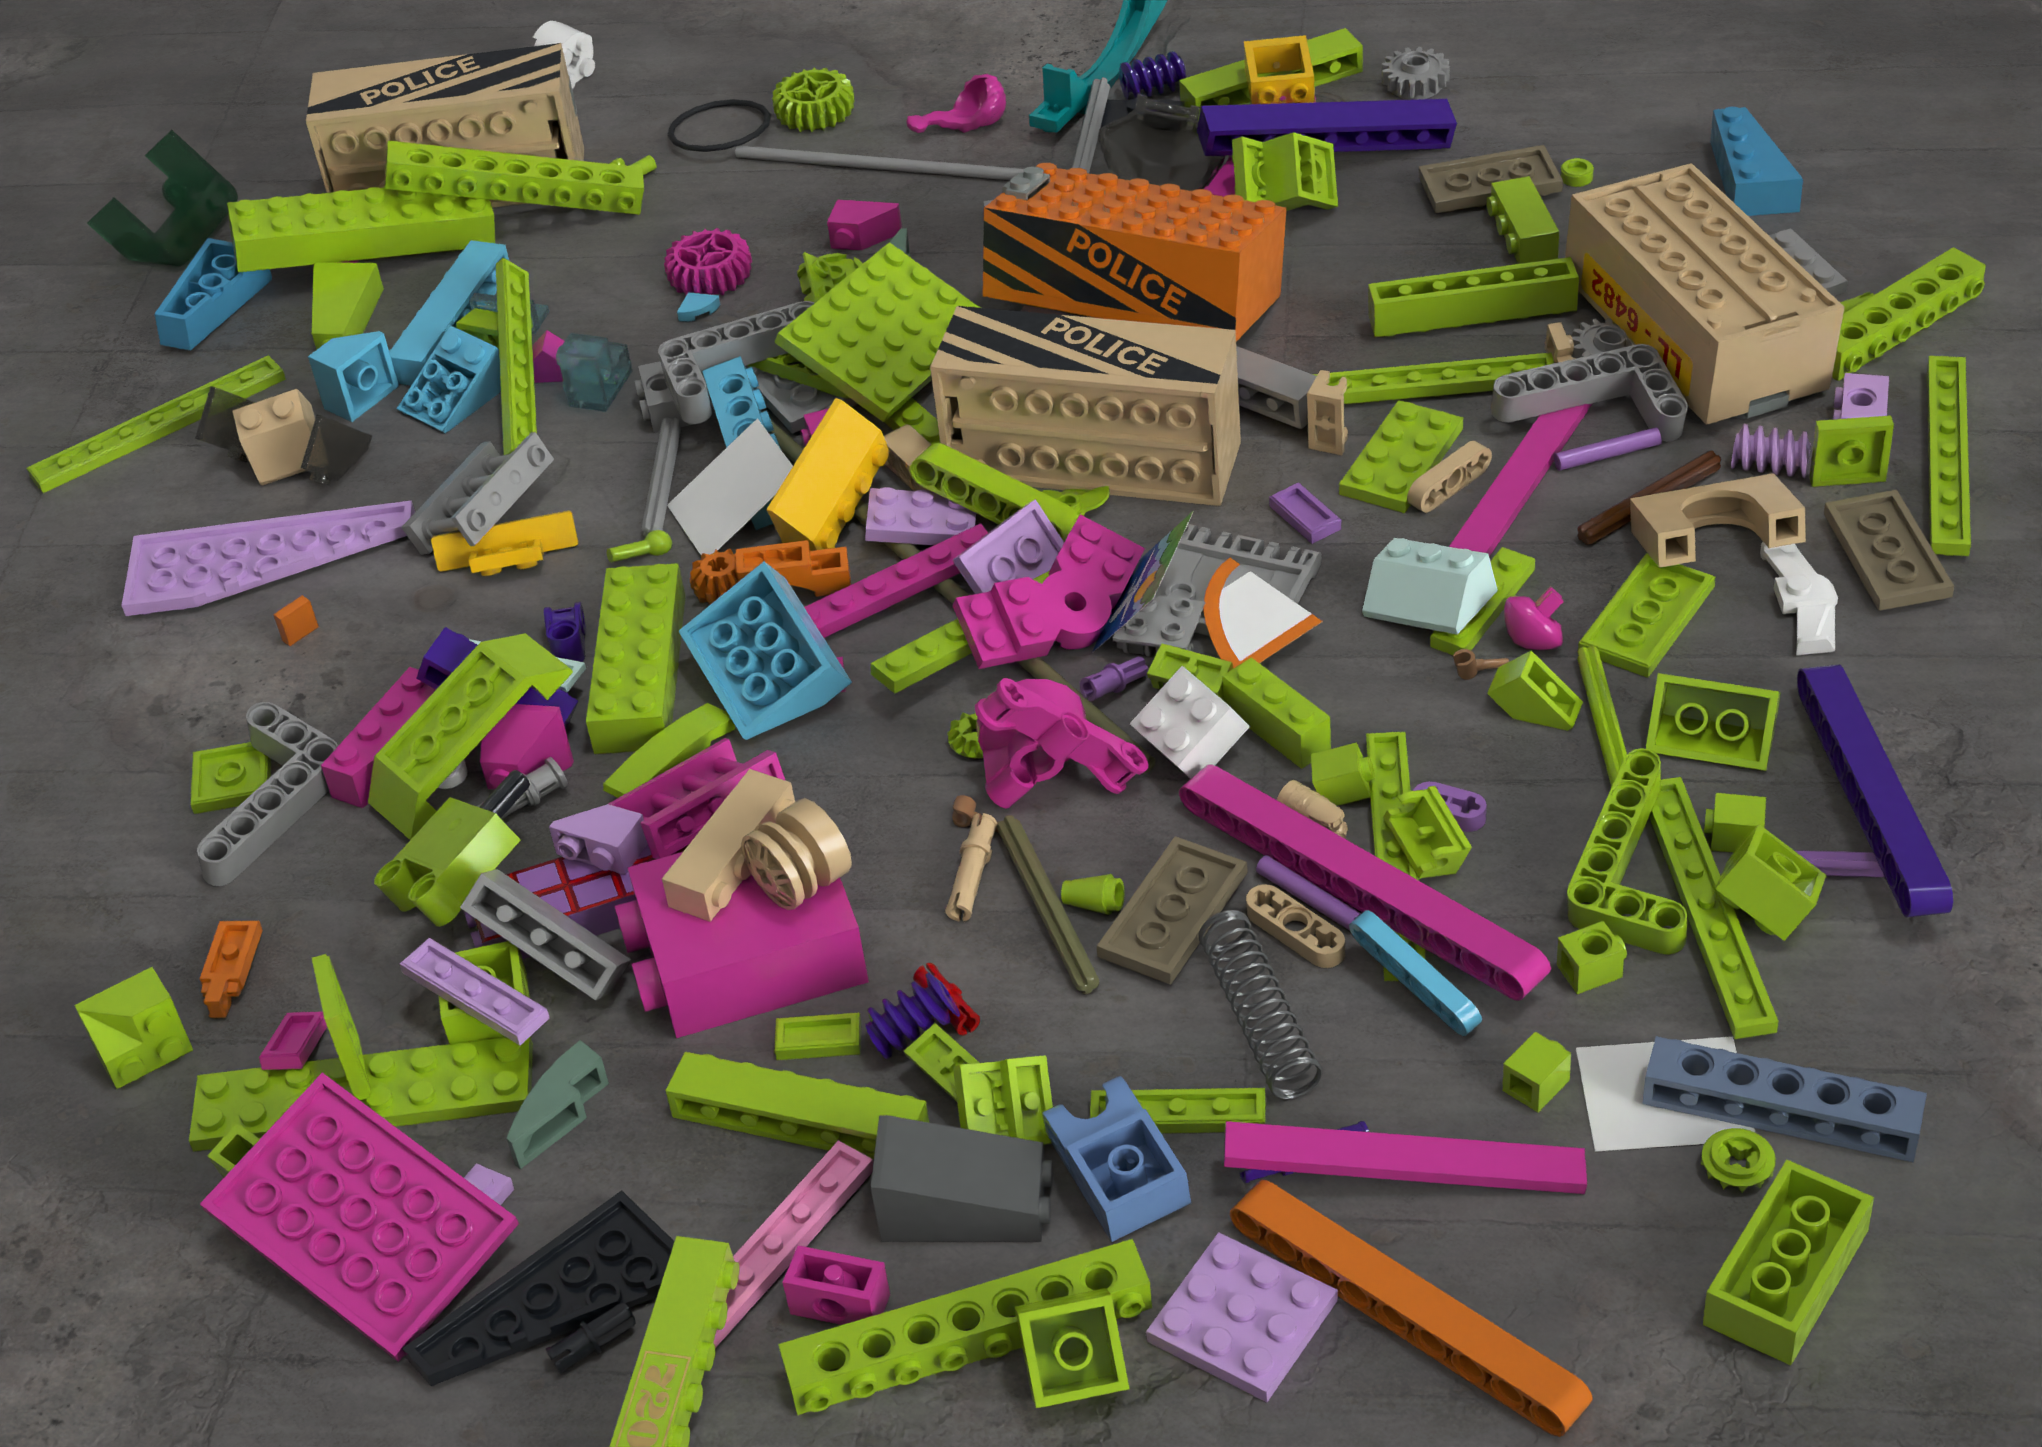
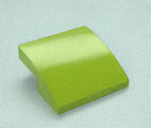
(1005, 1097)

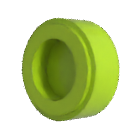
(1577, 172)

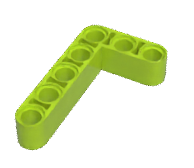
(1634, 786)

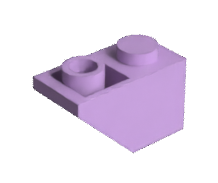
(601, 837)

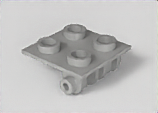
(1160, 621)

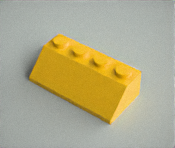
(829, 478)

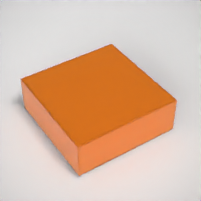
(296, 620)

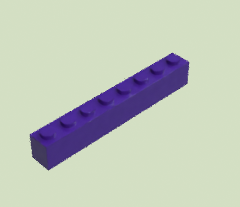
(1344, 124)

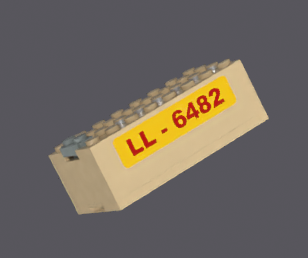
(1704, 290)

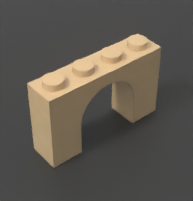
(1668, 520)

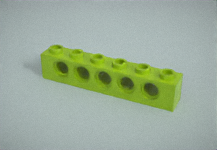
(1906, 308)

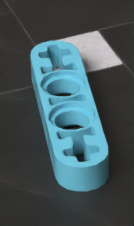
(1415, 973)

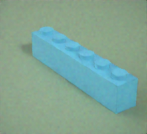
(447, 304)

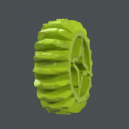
(813, 99)

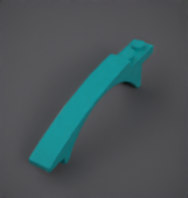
(1067, 93)

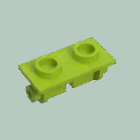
(814, 277)

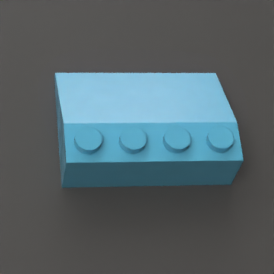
(764, 653)

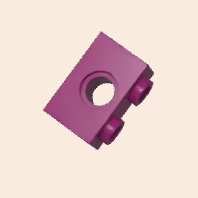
(835, 1286)

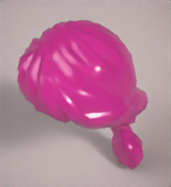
(977, 106)

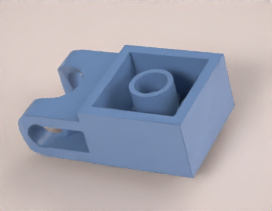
(1119, 1162)

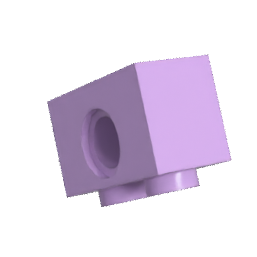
(1861, 396)

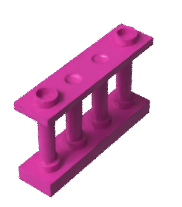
(688, 795)

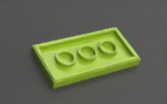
(1647, 615)

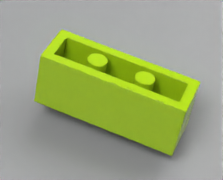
(1523, 220)
(1277, 712)

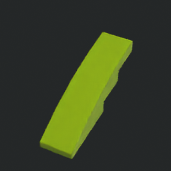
(670, 747)

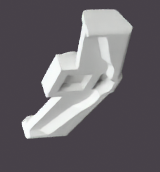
(1804, 593)

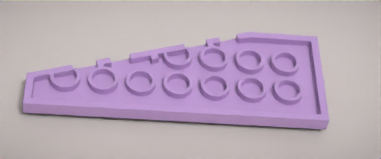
(221, 560)

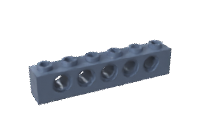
(1784, 1098)

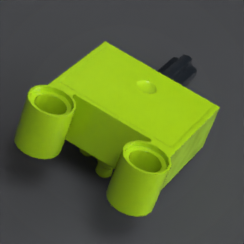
(451, 853)

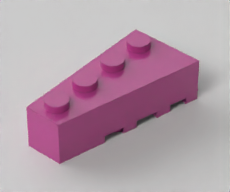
(351, 763)

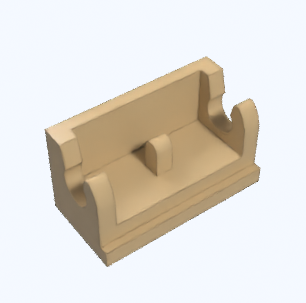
(1326, 415)

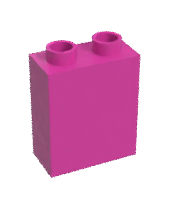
(742, 960)

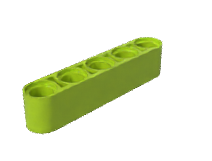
(984, 488)

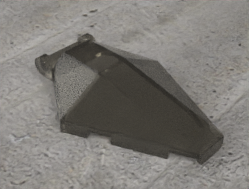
(1158, 145)

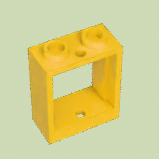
(1279, 56)

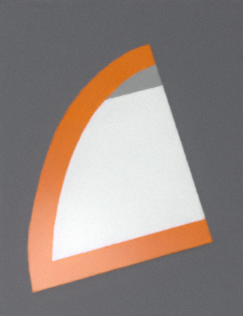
(1250, 615)

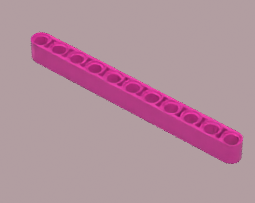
(1366, 882)

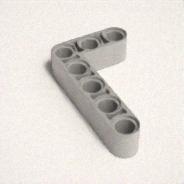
(690, 354)
(1592, 379)
(277, 801)

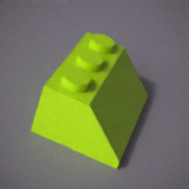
(1713, 721)

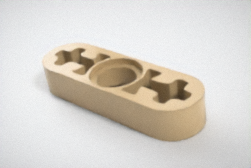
(1449, 476)
(1300, 941)

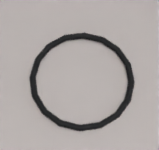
(717, 147)

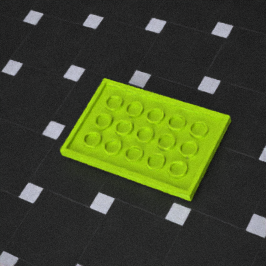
(876, 331)

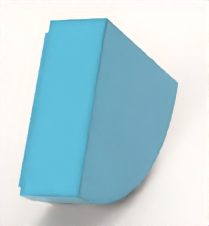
(697, 304)

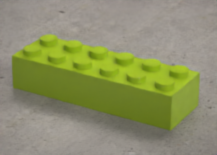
(635, 657)

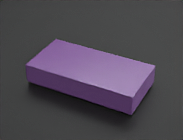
(1305, 513)

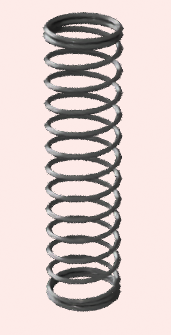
(1270, 1079)

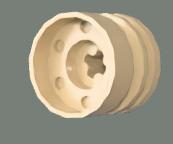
(796, 853)

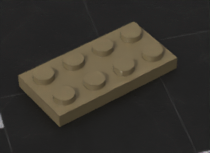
(1469, 180)
(1888, 550)
(1169, 907)

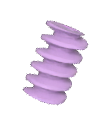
(1771, 450)

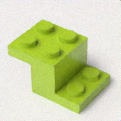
(1286, 171)

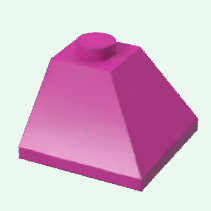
(523, 743)

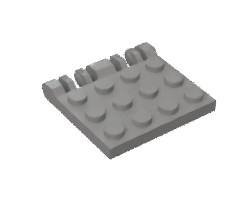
(1198, 560)

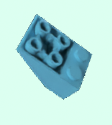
(454, 381)

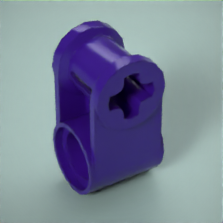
(566, 632)

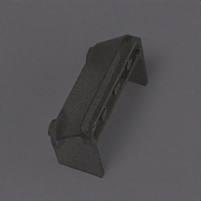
(329, 452)

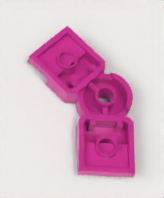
(1071, 605)

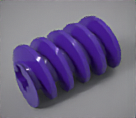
(1151, 74)
(910, 1015)

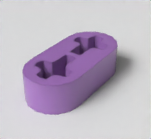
(1459, 802)

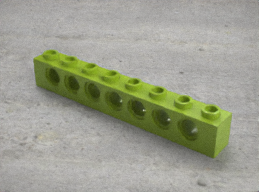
(513, 177)
(941, 1324)

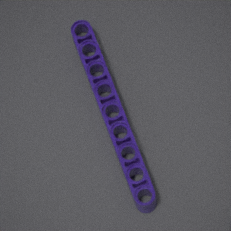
(1874, 792)

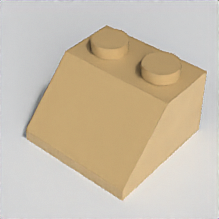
(275, 434)

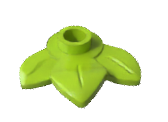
(1081, 499)

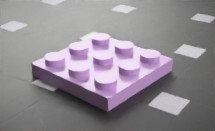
(1242, 1316)

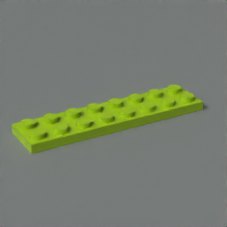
(404, 1086)

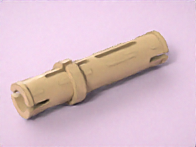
(975, 855)

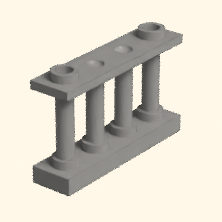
(478, 493)

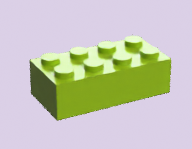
(1788, 1262)

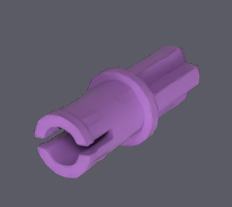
(1113, 678)

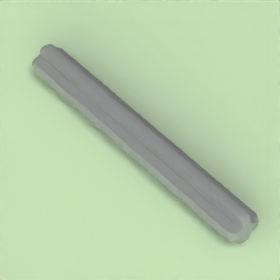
(1091, 124)
(661, 475)

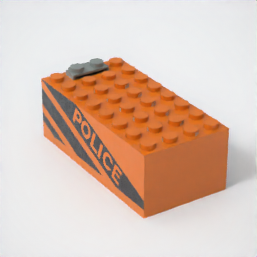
(1132, 249)

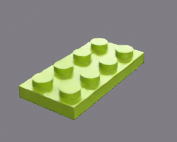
(1398, 453)

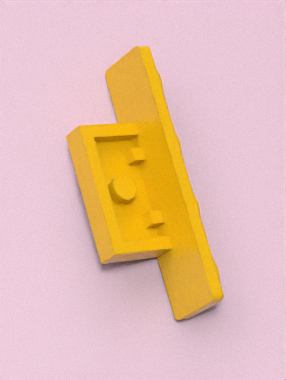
(506, 544)

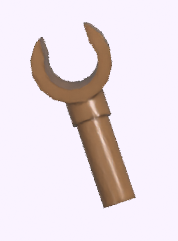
(1468, 666)
(964, 811)

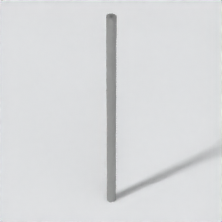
(879, 163)

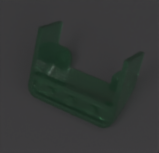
(191, 188)

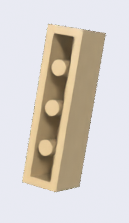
(714, 861)

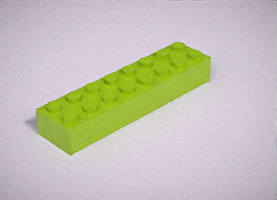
(353, 226)

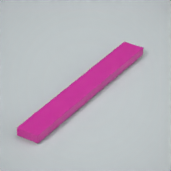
(1518, 480)
(1405, 1157)

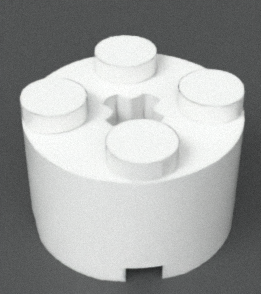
(575, 44)

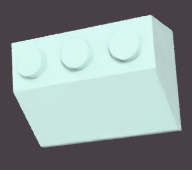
(1428, 585)

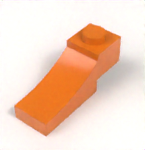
(815, 570)

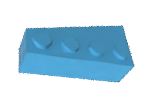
(1752, 165)
(206, 295)

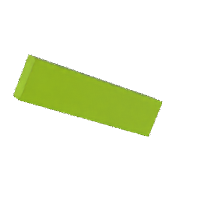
(1195, 1108)

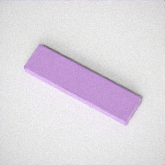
(474, 991)

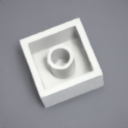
(1189, 723)

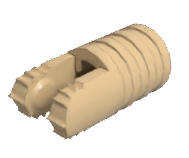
(1313, 807)

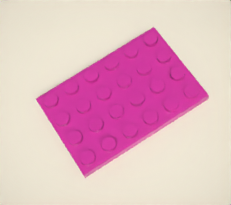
(360, 1215)

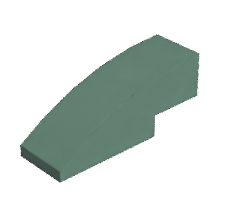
(556, 1103)

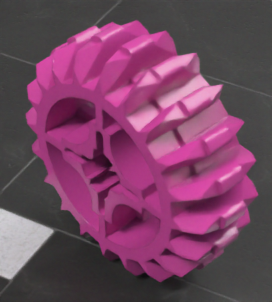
(708, 262)

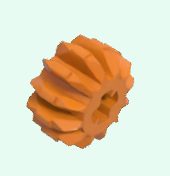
(713, 575)

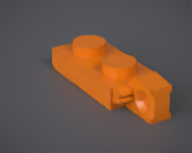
(228, 964)

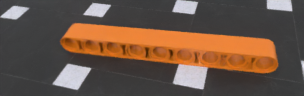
(1413, 1308)

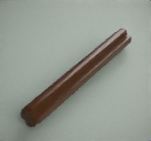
(1676, 480)

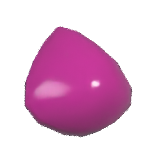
(1530, 621)

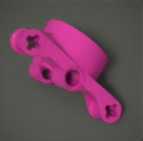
(1037, 727)

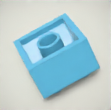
(353, 373)

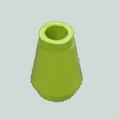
(1094, 893)

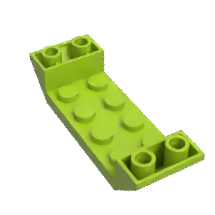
(455, 723)

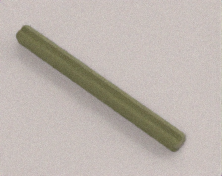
(1048, 905)

